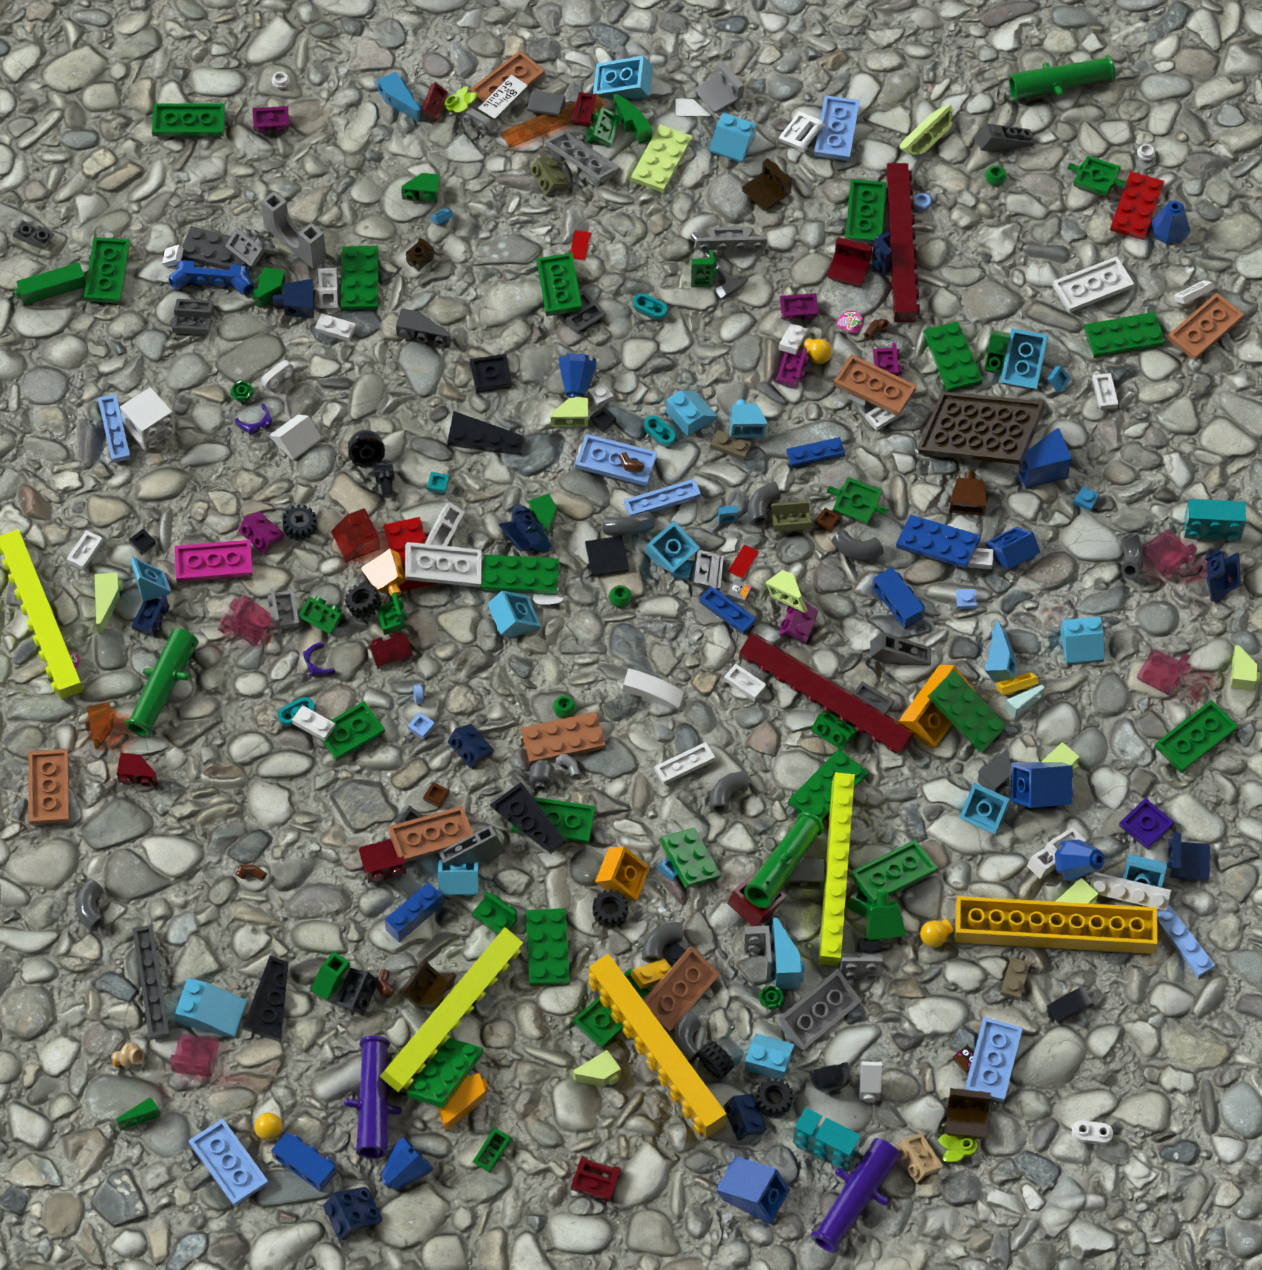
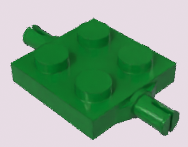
(1097, 175)
(857, 501)

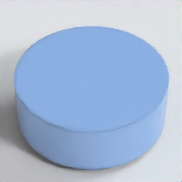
(922, 202)
(418, 694)

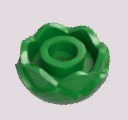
(995, 180)
(241, 386)
(618, 601)
(564, 712)
(771, 991)

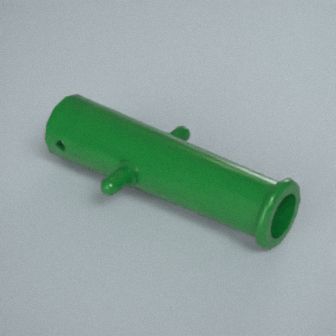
(1060, 77)
(162, 681)
(783, 860)

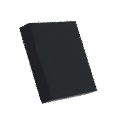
(490, 373)
(606, 556)

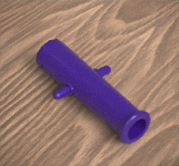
(373, 1099)
(858, 1190)

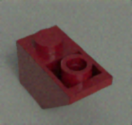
(135, 770)

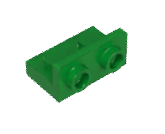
(603, 127)
(703, 271)
(321, 615)
(833, 729)
(495, 914)

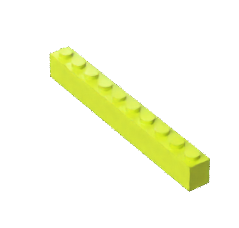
(39, 614)
(836, 869)
(451, 1009)

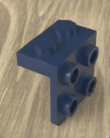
(1188, 859)
(351, 1210)

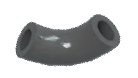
(760, 501)
(628, 525)
(857, 549)
(1133, 556)
(725, 788)
(86, 905)
(659, 938)
(684, 1034)

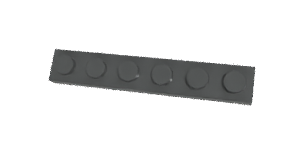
(151, 982)

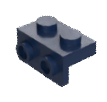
(882, 253)
(150, 615)
(470, 745)
(744, 1116)

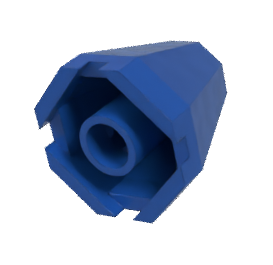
(1171, 224)
(576, 373)
(1077, 860)
(404, 1165)

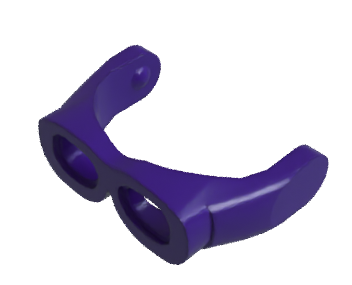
(250, 428)
(314, 671)

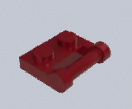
(594, 1184)

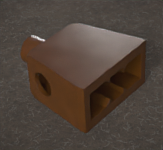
(968, 496)

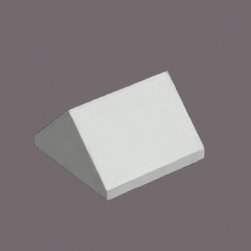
(296, 436)

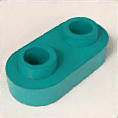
(650, 307)
(660, 432)
(291, 710)

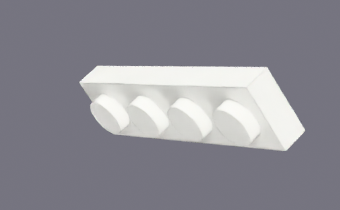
(1131, 891)

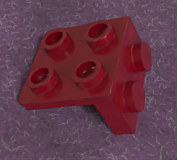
(850, 261)
(381, 861)

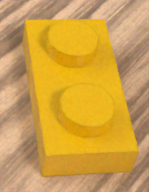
(1023, 682)
(650, 973)

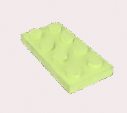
(661, 158)

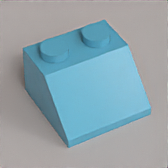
(732, 137)
(689, 411)
(671, 548)
(513, 614)
(1083, 640)
(1144, 870)
(458, 879)
(769, 1057)

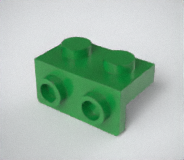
(392, 615)

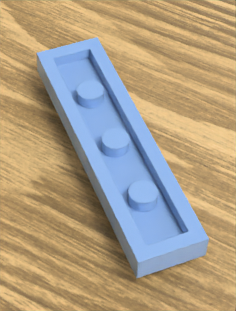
(114, 428)
(663, 498)
(1184, 942)

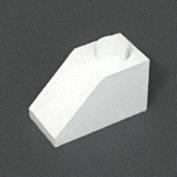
(870, 1081)

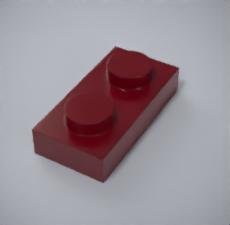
(434, 101)
(584, 109)

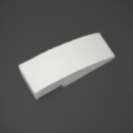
(445, 525)
(652, 689)
(1044, 860)

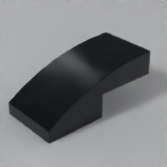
(1069, 1004)

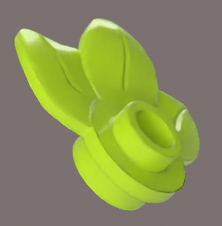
(461, 100)
(955, 1147)

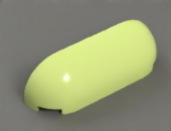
(928, 131)

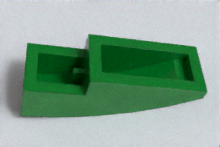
(632, 119)

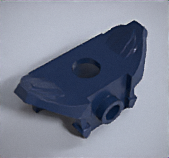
(522, 523)
(1222, 574)

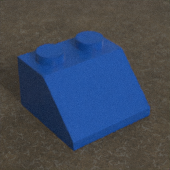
(1014, 547)

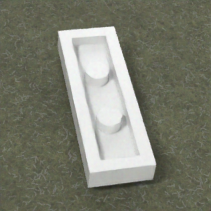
(684, 763)

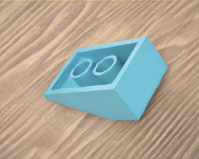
(624, 77)
(1024, 358)
(788, 968)
(210, 1008)

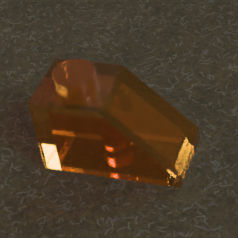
(101, 722)

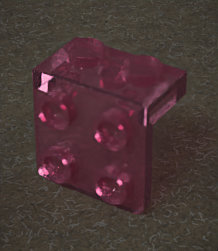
(1168, 552)
(246, 620)
(1164, 671)
(195, 1055)

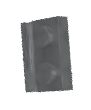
(707, 570)

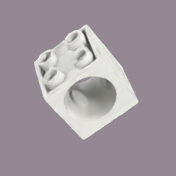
(147, 419)

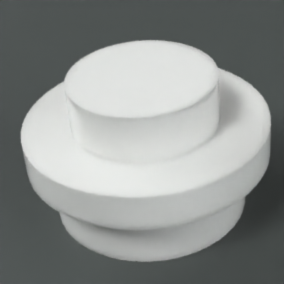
(280, 80)
(1146, 152)

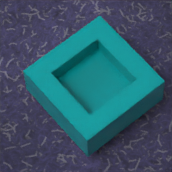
(438, 483)

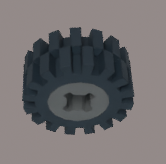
(299, 529)

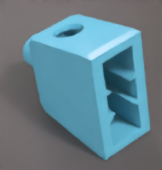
(746, 421)

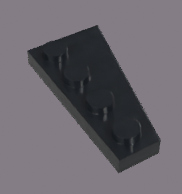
(480, 435)
(526, 815)
(267, 1007)

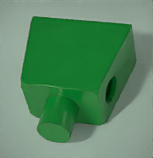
(884, 919)

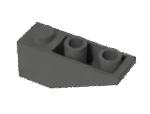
(1002, 138)
(417, 326)

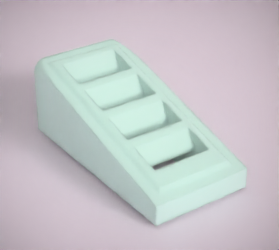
(1020, 703)

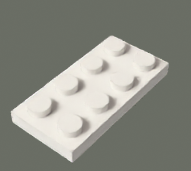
(1093, 284)
(442, 564)

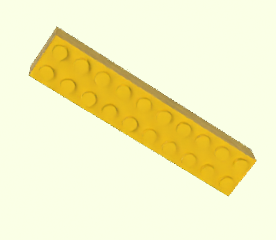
(1055, 925)
(656, 1046)

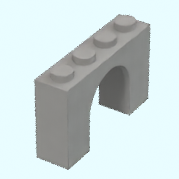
(306, 244)

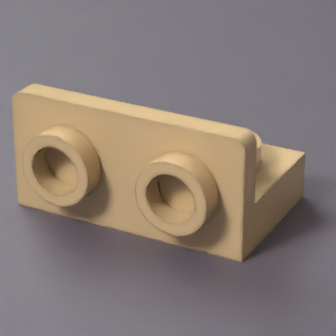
(918, 1157)

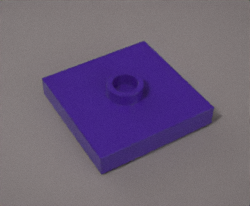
(1146, 824)

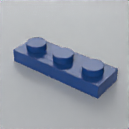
(815, 452)
(727, 610)

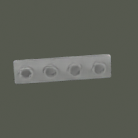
(730, 238)

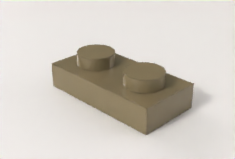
(731, 446)
(1015, 978)

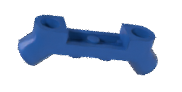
(235, 277)

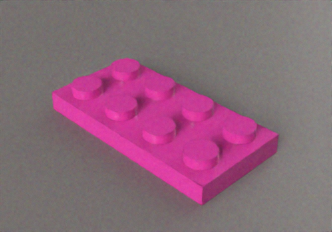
(213, 561)

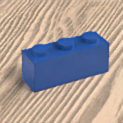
(898, 597)
(413, 912)
(304, 1161)

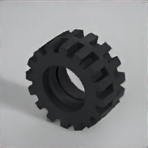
(357, 594)
(610, 919)
(715, 1059)
(774, 1086)

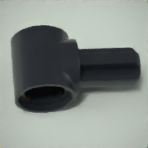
(385, 476)

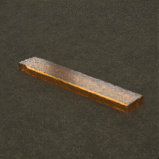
(542, 124)

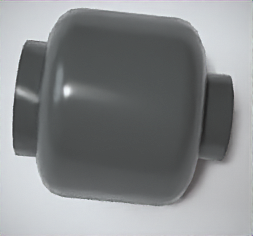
(542, 775)

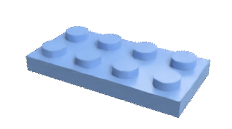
(840, 122)
(602, 458)
(994, 1058)
(228, 1162)

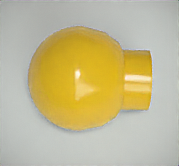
(818, 350)
(935, 933)
(268, 1126)

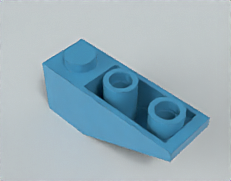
(395, 94)
(1001, 658)

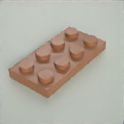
(518, 65)
(1205, 326)
(874, 385)
(563, 736)
(48, 786)
(429, 833)
(680, 988)

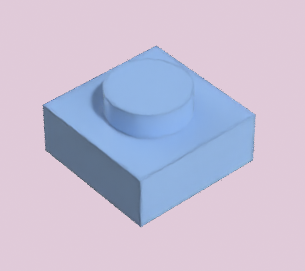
(966, 599)
(421, 725)

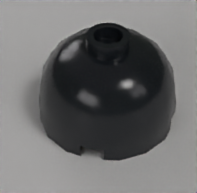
(365, 448)
(831, 1078)

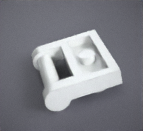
(797, 128)

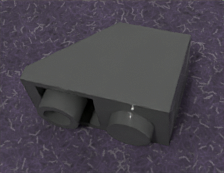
(996, 774)

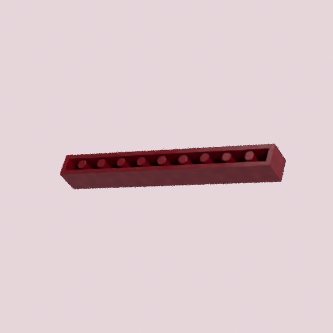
(901, 244)
(827, 692)

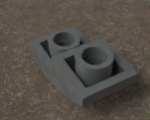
(34, 236)

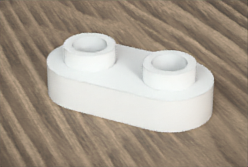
(277, 374)
(1092, 1133)

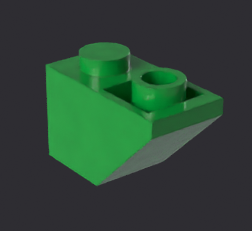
(422, 188)
(269, 283)
(997, 351)
(544, 511)
(330, 976)

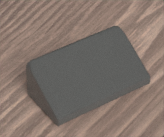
(546, 103)

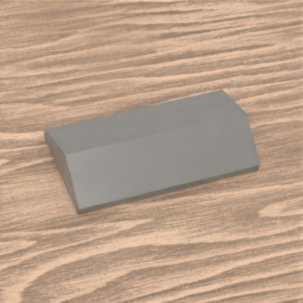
(582, 156)
(819, 1010)

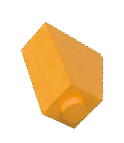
(465, 1099)

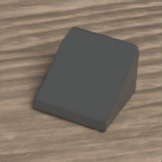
(407, 814)

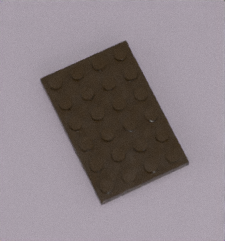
(981, 428)

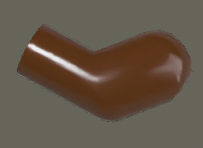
(876, 326)
(630, 465)
(251, 869)
(383, 986)

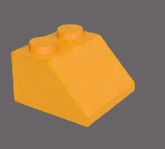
(623, 872)

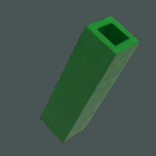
(50, 284)

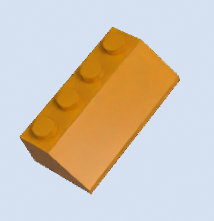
(924, 715)

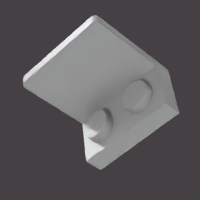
(721, 89)
(250, 245)
(757, 939)
(861, 965)

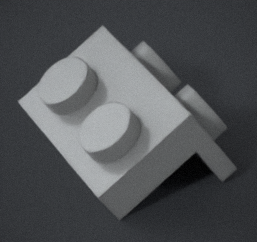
(284, 608)

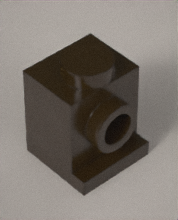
(420, 254)

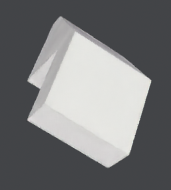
(328, 288)

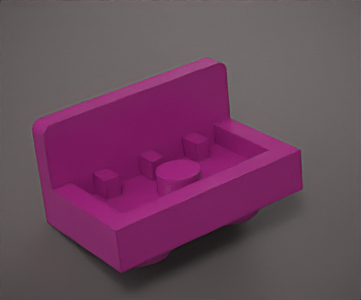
(270, 118)
(799, 306)
(888, 359)
(792, 367)
(260, 531)
(798, 623)

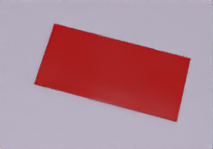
(580, 244)
(743, 561)

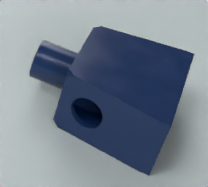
(297, 299)

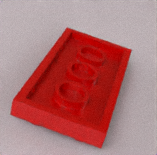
(1137, 205)
(397, 536)

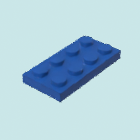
(938, 541)

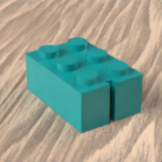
(1214, 519)
(829, 1142)

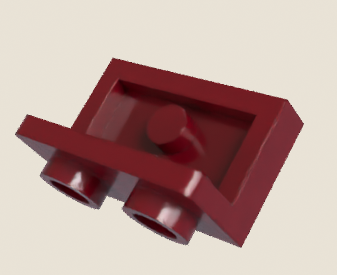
(391, 649)

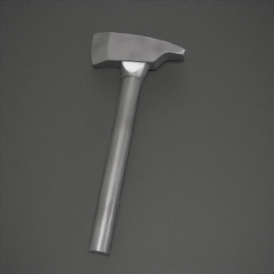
(730, 285)

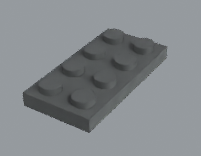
(209, 249)

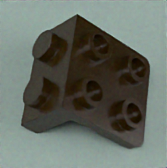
(768, 186)
(427, 986)
(968, 1113)

